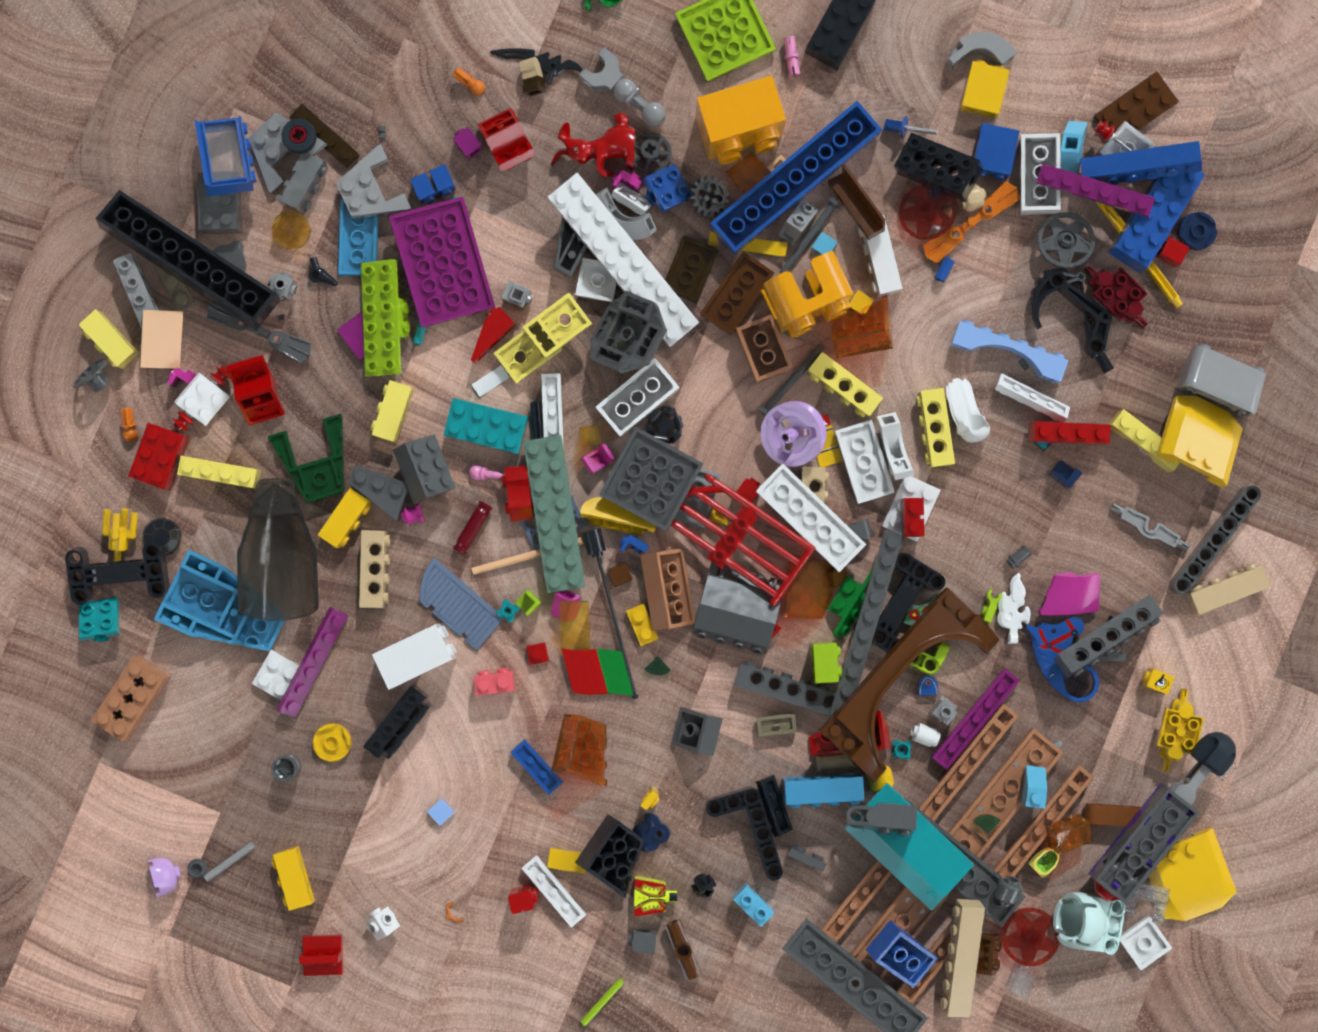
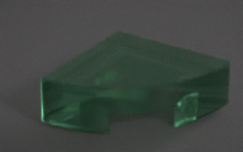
(657, 667)
(986, 822)

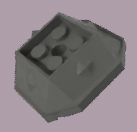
(628, 334)

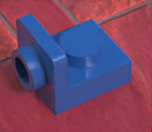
(637, 544)

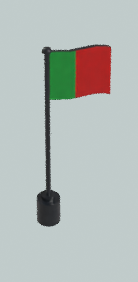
(599, 669)

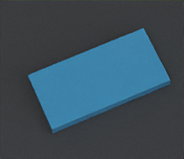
(356, 241)

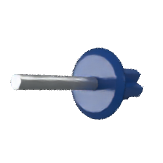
(902, 127)

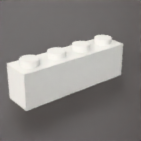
(882, 263)

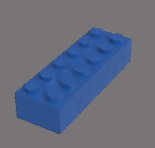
(1145, 235)

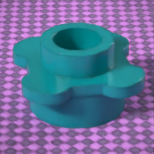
(507, 605)
(906, 749)

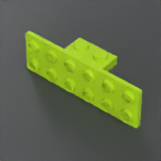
(383, 318)

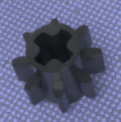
(703, 885)

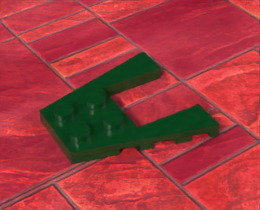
(320, 477)

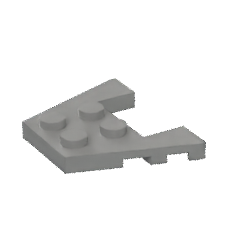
(271, 150)
(362, 191)

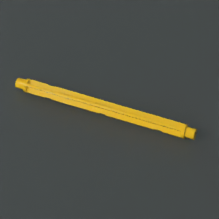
(1153, 270)

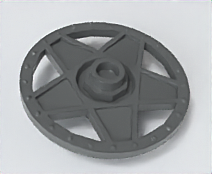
(1066, 240)

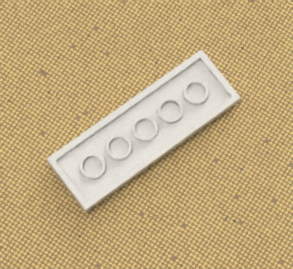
(810, 517)

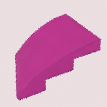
(1072, 594)

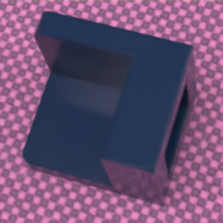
(1065, 474)

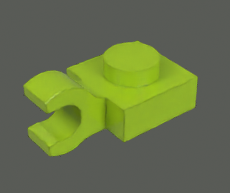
(988, 611)

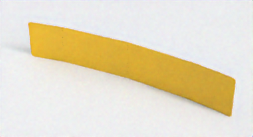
(757, 246)

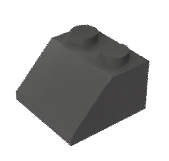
(696, 731)

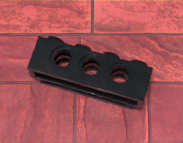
(394, 721)

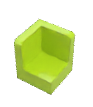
(528, 602)

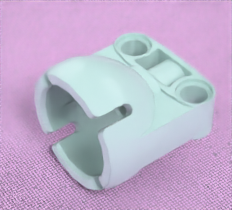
(1089, 922)

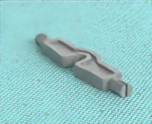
(1141, 522)

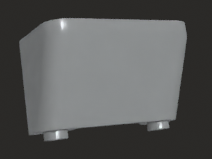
(1222, 380)

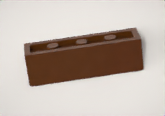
(857, 203)

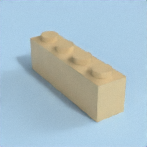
(1227, 590)

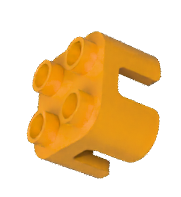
(797, 314)

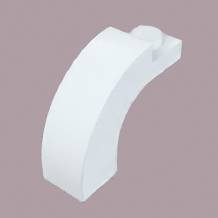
(893, 446)

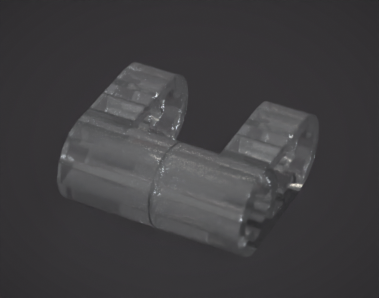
(1153, 894)

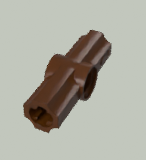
(678, 938)

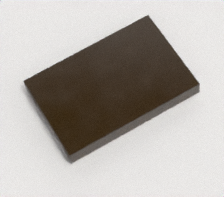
(690, 268)

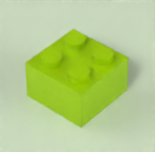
(825, 662)

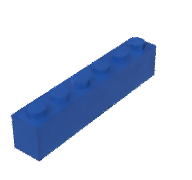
(1144, 163)

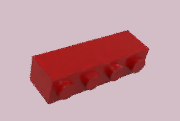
(1068, 433)

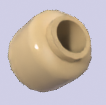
(975, 199)

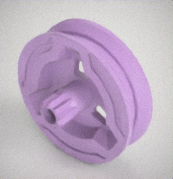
(776, 436)

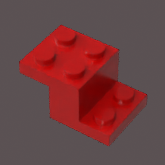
(506, 139)
(255, 390)

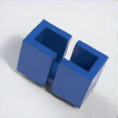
(424, 188)

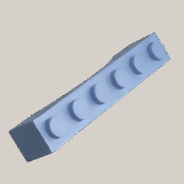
(1046, 365)

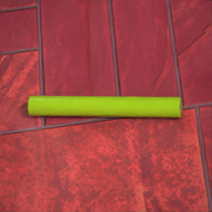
(602, 1001)

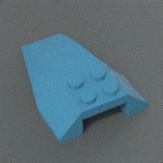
(205, 605)

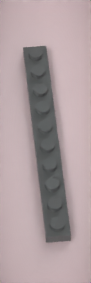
(868, 617)

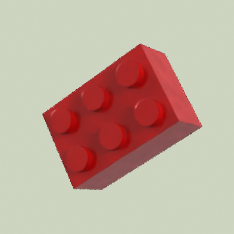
(158, 456)

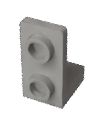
(797, 222)

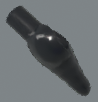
(319, 274)

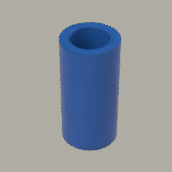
(944, 269)

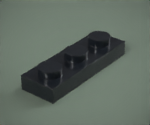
(774, 805)

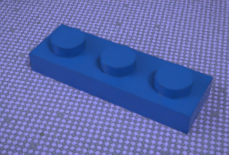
(536, 767)

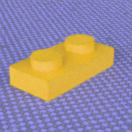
(642, 624)
(650, 798)

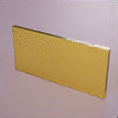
(575, 625)

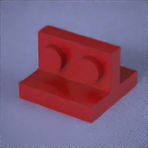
(322, 955)

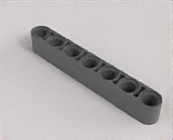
(1223, 536)

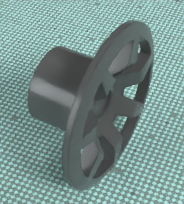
(651, 151)
(95, 379)

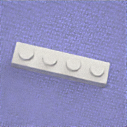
(1032, 398)
(552, 405)
(553, 891)

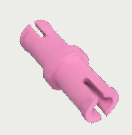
(791, 56)

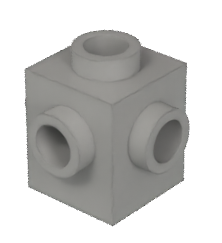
(289, 287)

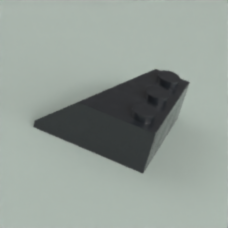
(612, 854)

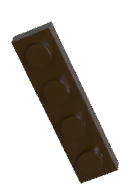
(335, 144)

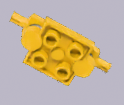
(1178, 730)

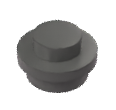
(197, 868)

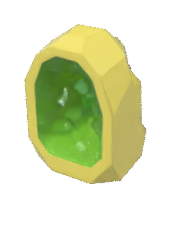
(1044, 861)

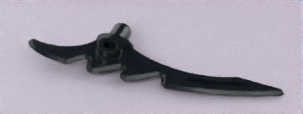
(551, 67)

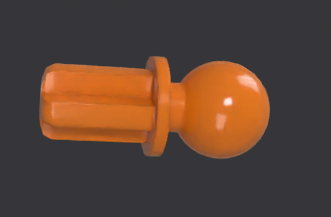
(476, 86)
(129, 434)

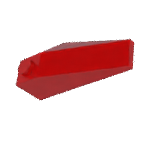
(821, 745)

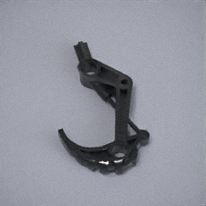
(1101, 318)

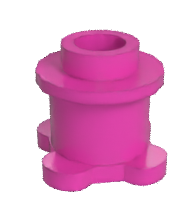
(413, 515)

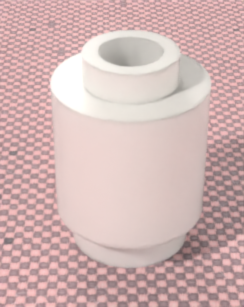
(925, 735)

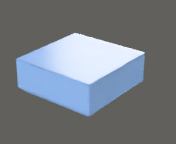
(441, 812)

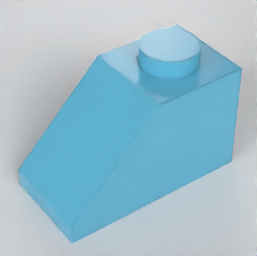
(1034, 787)

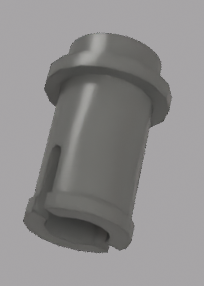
(1018, 557)

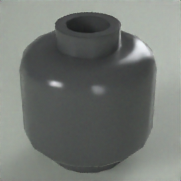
(1008, 891)

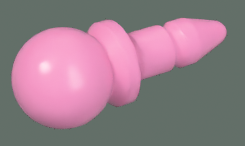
(477, 472)

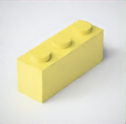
(108, 339)
(392, 411)

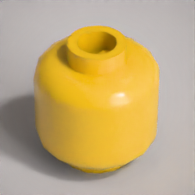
(886, 777)

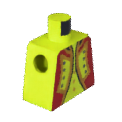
(651, 896)

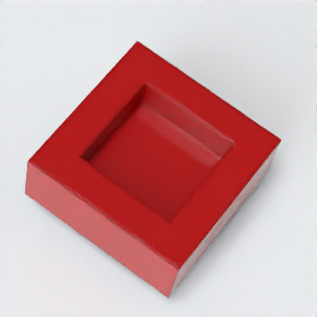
(537, 653)

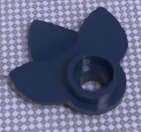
(649, 830)

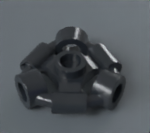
(665, 425)

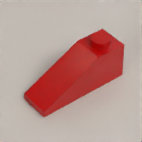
(494, 329)

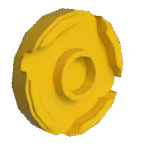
(332, 742)

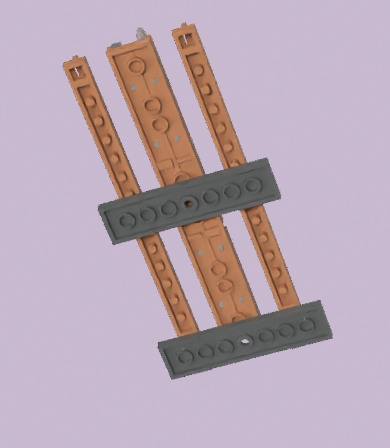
(1001, 797)

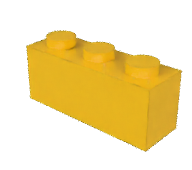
(345, 518)
(293, 878)

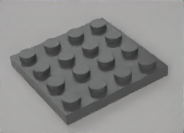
(651, 479)

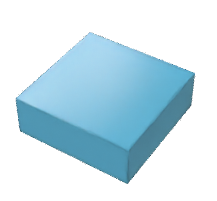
(824, 244)

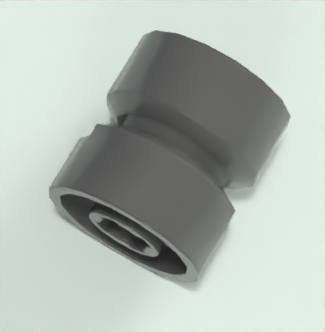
(286, 767)

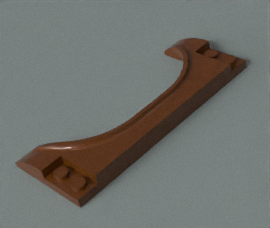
(854, 721)

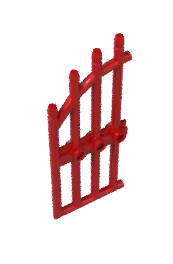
(736, 532)

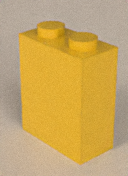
(984, 89)

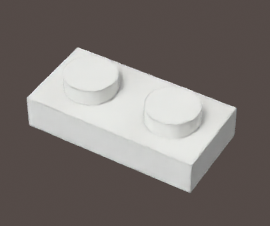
(631, 199)

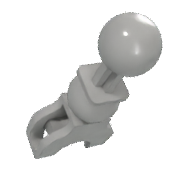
(624, 90)

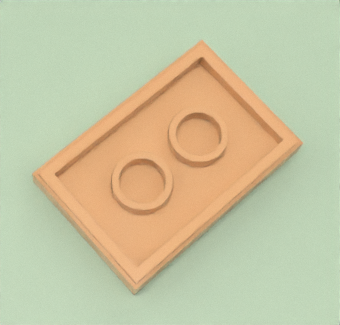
(161, 339)

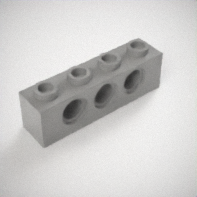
(135, 284)

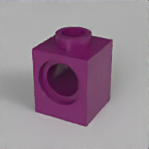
(467, 143)

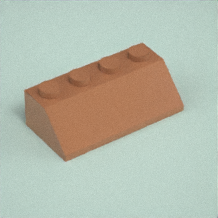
(667, 589)

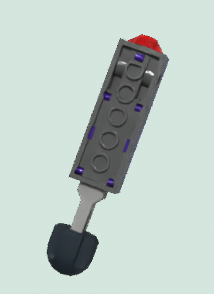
(1159, 823)

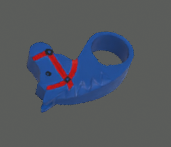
(1047, 643)

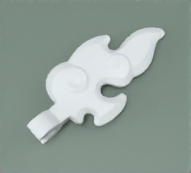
(1008, 615)

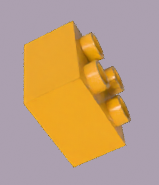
(740, 120)

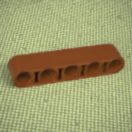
(1110, 814)

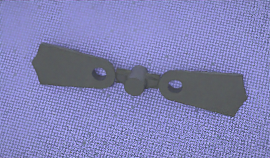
(289, 345)

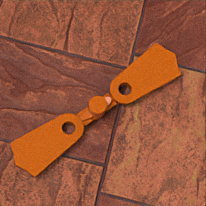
(999, 201)

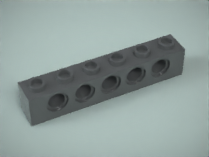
(1145, 608)
(743, 681)

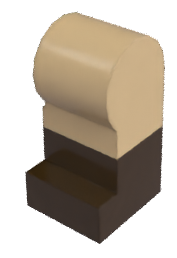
(532, 77)

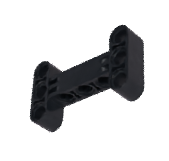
(117, 572)
(903, 599)

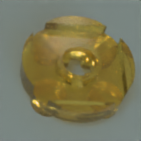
(280, 231)

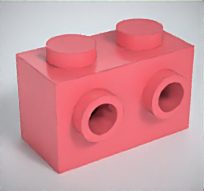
(494, 682)

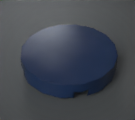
(1197, 230)

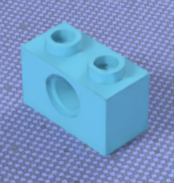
(753, 904)

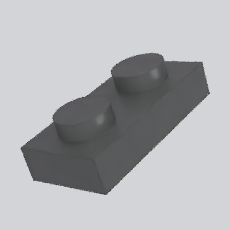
(813, 860)

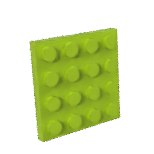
(724, 35)

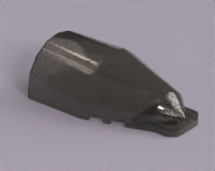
(276, 557)

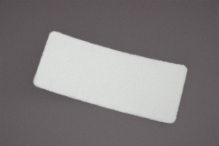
(490, 381)

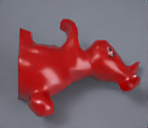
(614, 143)

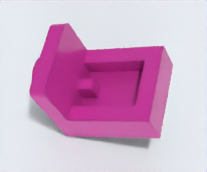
(631, 180)
(175, 376)
(597, 459)

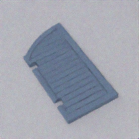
(457, 605)

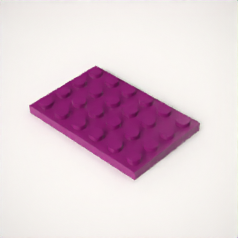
(442, 262)

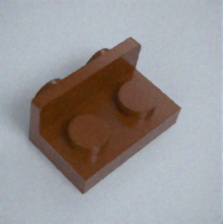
(988, 954)

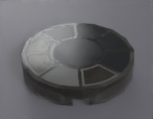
(165, 531)

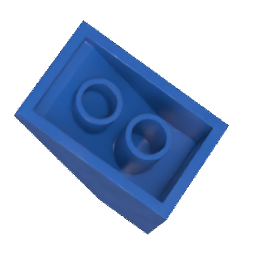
(901, 954)

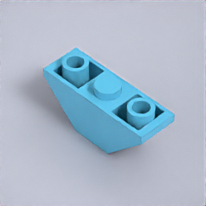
(1073, 146)

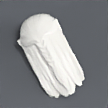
(964, 411)

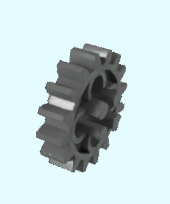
(703, 186)

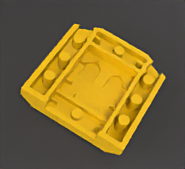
(1201, 438)
(1195, 876)

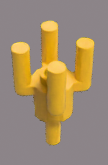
(118, 533)

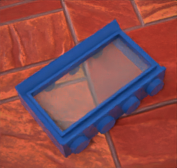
(225, 156)

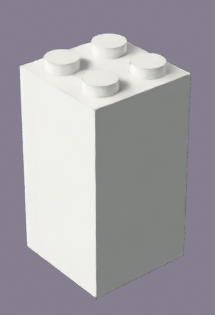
(414, 655)

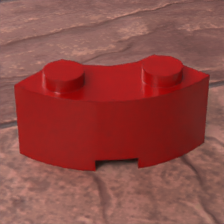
(518, 493)

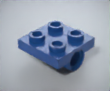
(666, 188)

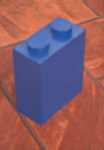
(996, 150)

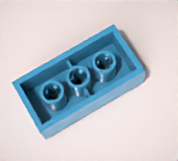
(823, 789)

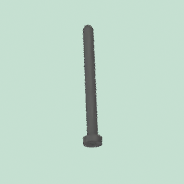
(833, 203)
(793, 378)

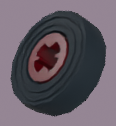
(290, 132)

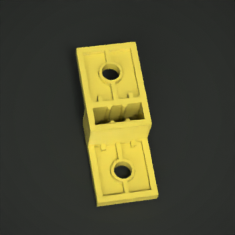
(542, 338)

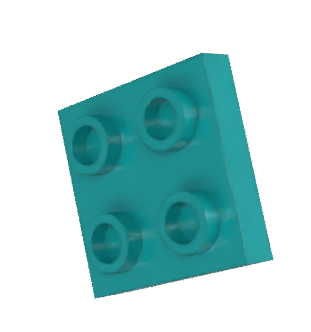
(99, 620)

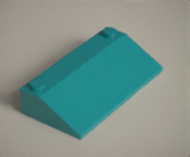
(921, 861)

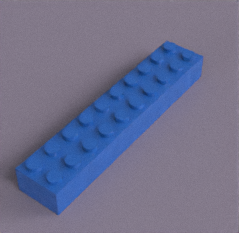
(795, 178)

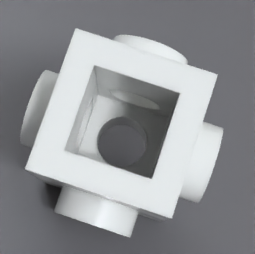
(382, 922)

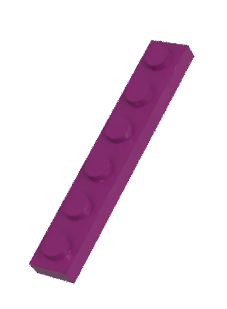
(1095, 190)
(312, 662)
(975, 718)

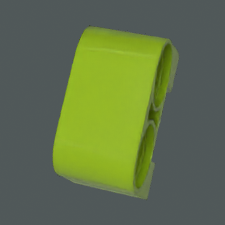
(937, 659)

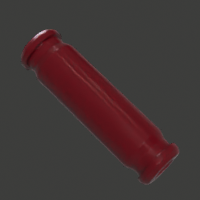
(472, 528)

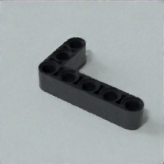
(756, 824)

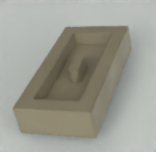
(776, 724)

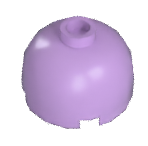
(163, 875)

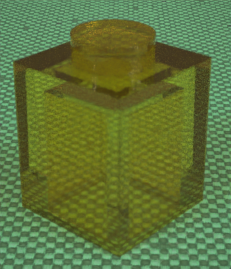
(590, 436)

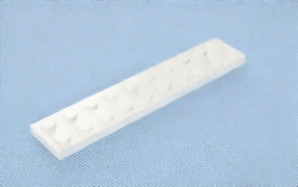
(620, 254)

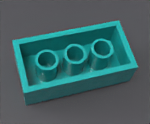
(486, 426)

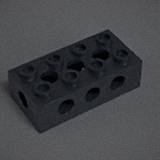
(934, 156)

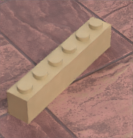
(962, 958)

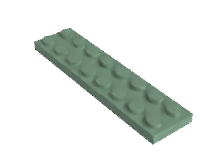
(554, 514)

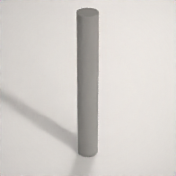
(229, 861)

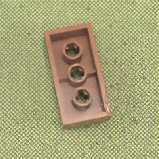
(118, 698)

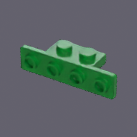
(848, 604)

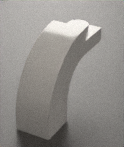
(983, 43)
(635, 227)

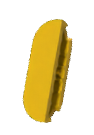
(612, 516)

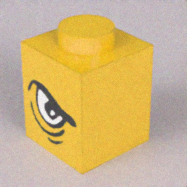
(1157, 680)

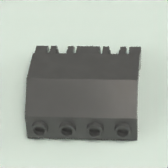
(736, 611)

